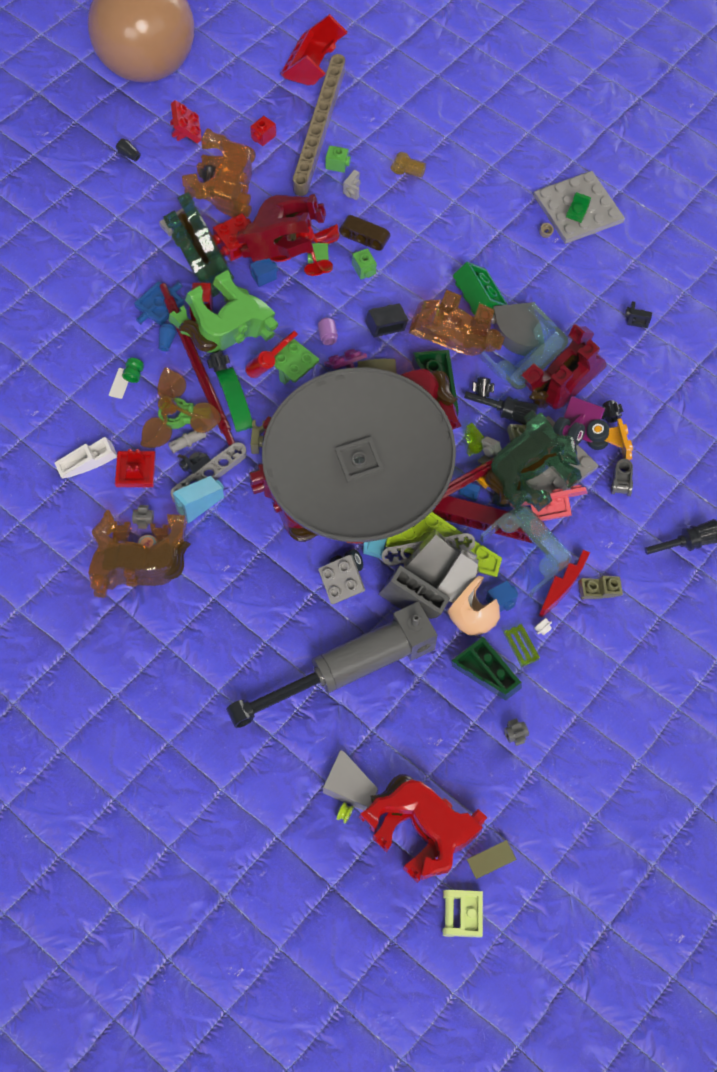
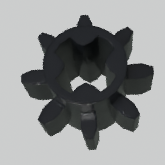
(207, 172)
(218, 361)
(483, 386)
(612, 411)

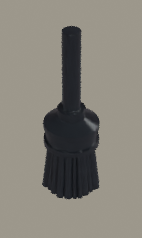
(509, 407)
(691, 538)

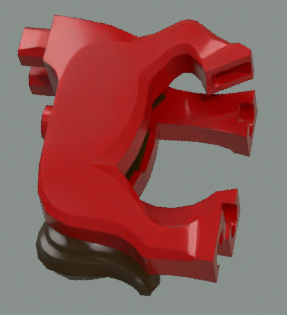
(432, 819)

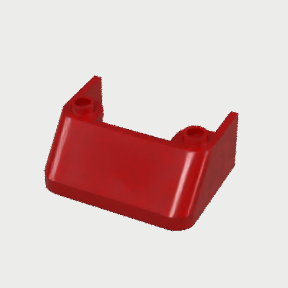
(310, 49)

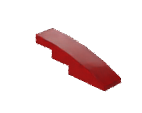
(561, 587)

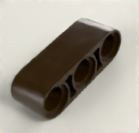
(364, 232)

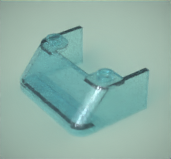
(551, 343)
(555, 553)

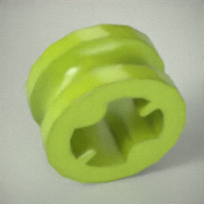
(345, 812)

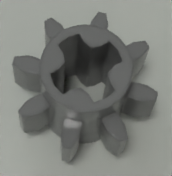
(143, 516)
(516, 732)

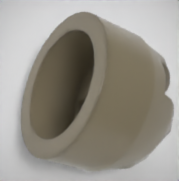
(544, 227)

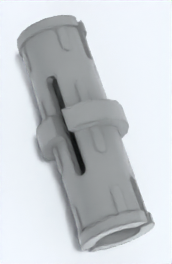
(185, 440)

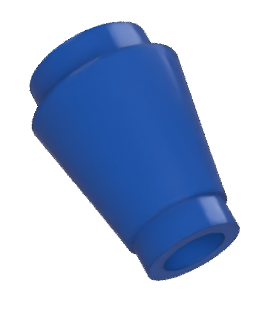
(166, 336)

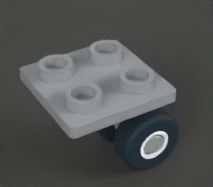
(342, 576)

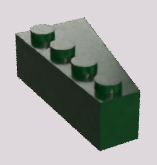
(436, 361)

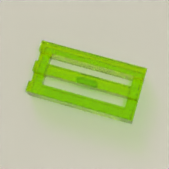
(507, 633)

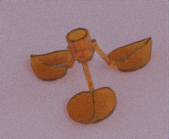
(172, 385)

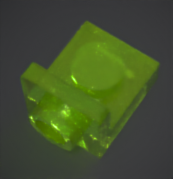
(473, 437)

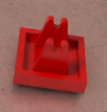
(185, 122)
(135, 468)

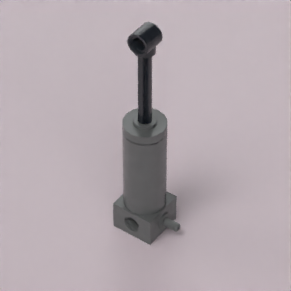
(406, 635)

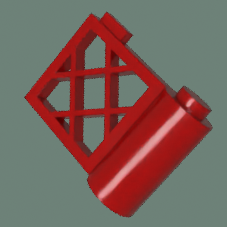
(266, 359)

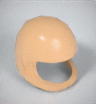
(477, 619)

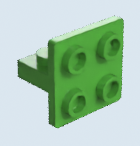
(294, 362)

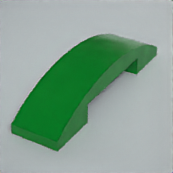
(235, 399)

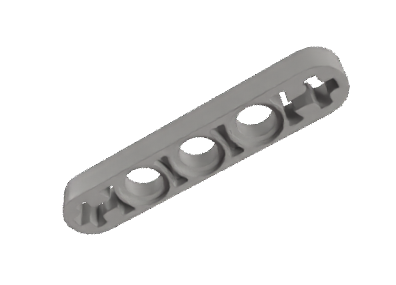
(214, 466)
(460, 537)

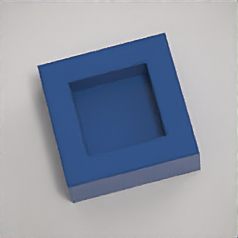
(470, 491)

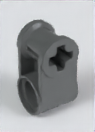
(622, 481)

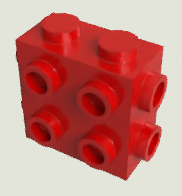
(226, 236)

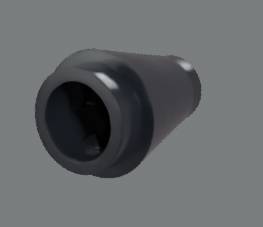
(127, 149)

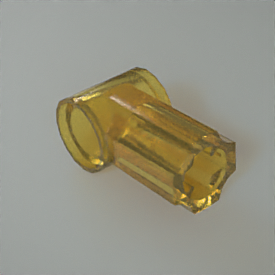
(403, 163)

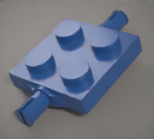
(153, 305)

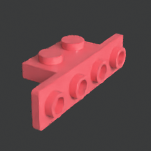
(560, 503)

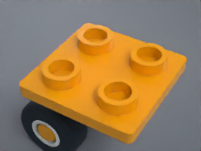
(602, 435)

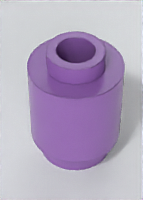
(327, 331)

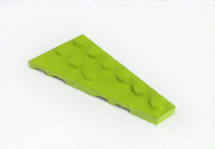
(488, 561)

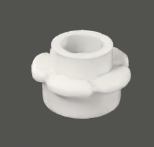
(543, 626)

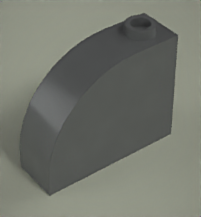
(517, 327)
(432, 559)
(406, 589)

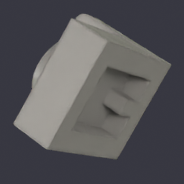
(351, 185)
(490, 448)

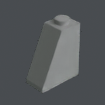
(459, 576)
(349, 783)

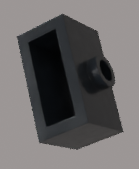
(386, 320)

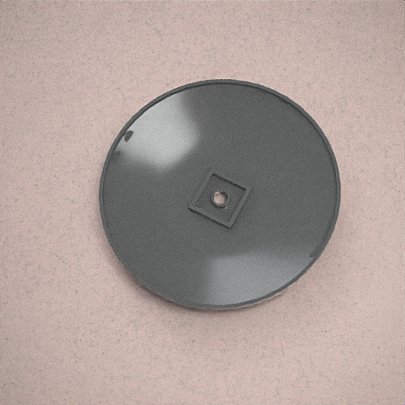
(350, 416)

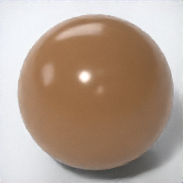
(141, 37)

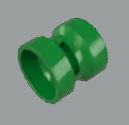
(133, 369)

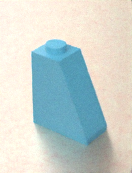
(198, 497)

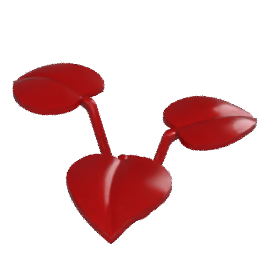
(325, 236)

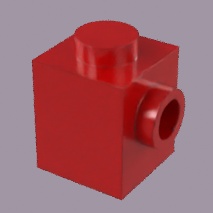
(263, 130)

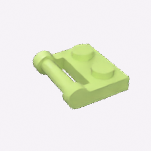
(470, 913)

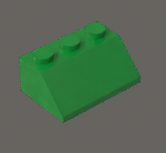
(478, 287)

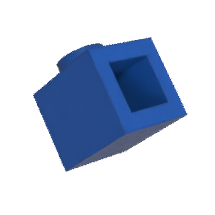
(263, 271)
(505, 595)

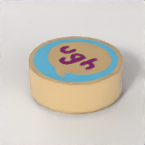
(147, 540)

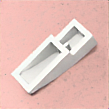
(86, 458)

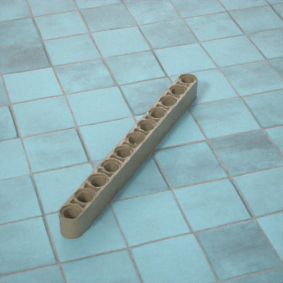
(319, 125)

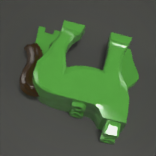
(238, 319)

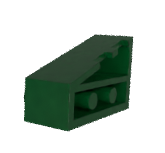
(488, 669)

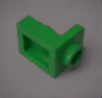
(578, 207)

